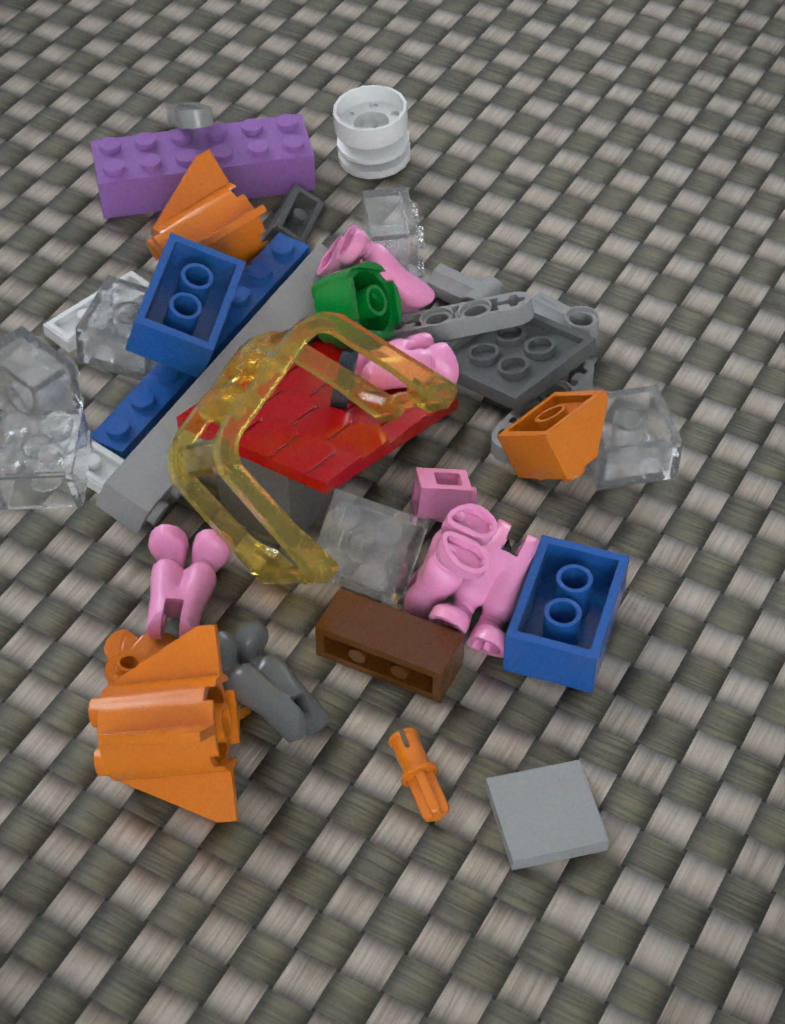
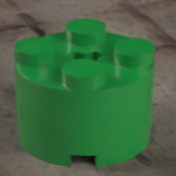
(362, 297)

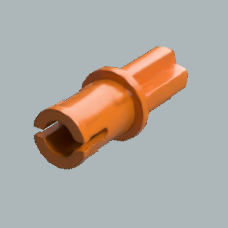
(419, 775)

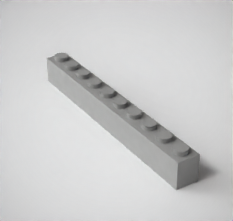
(142, 482)

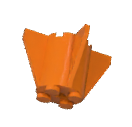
(210, 214)
(173, 726)

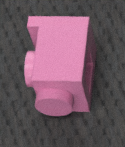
(439, 491)

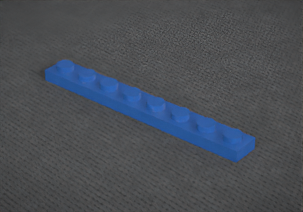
(165, 385)

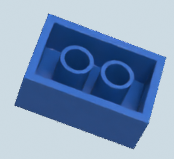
(185, 305)
(566, 613)

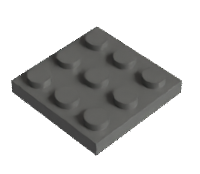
(520, 360)

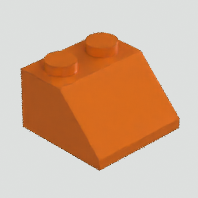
(557, 436)

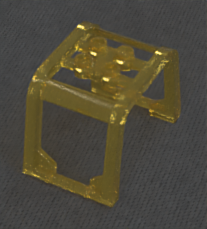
(236, 400)

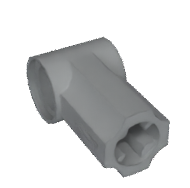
(457, 287)
(578, 317)

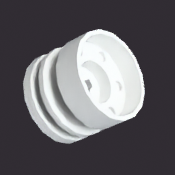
(372, 131)

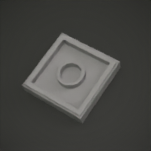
(546, 814)

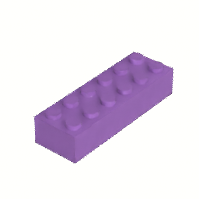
(255, 155)

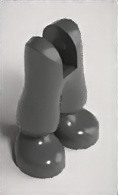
(268, 684)

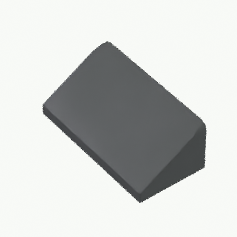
(295, 215)

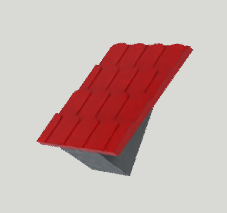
(307, 448)

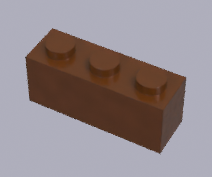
(390, 644)

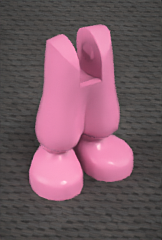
(357, 248)
(418, 346)
(451, 558)
(180, 590)
(494, 591)

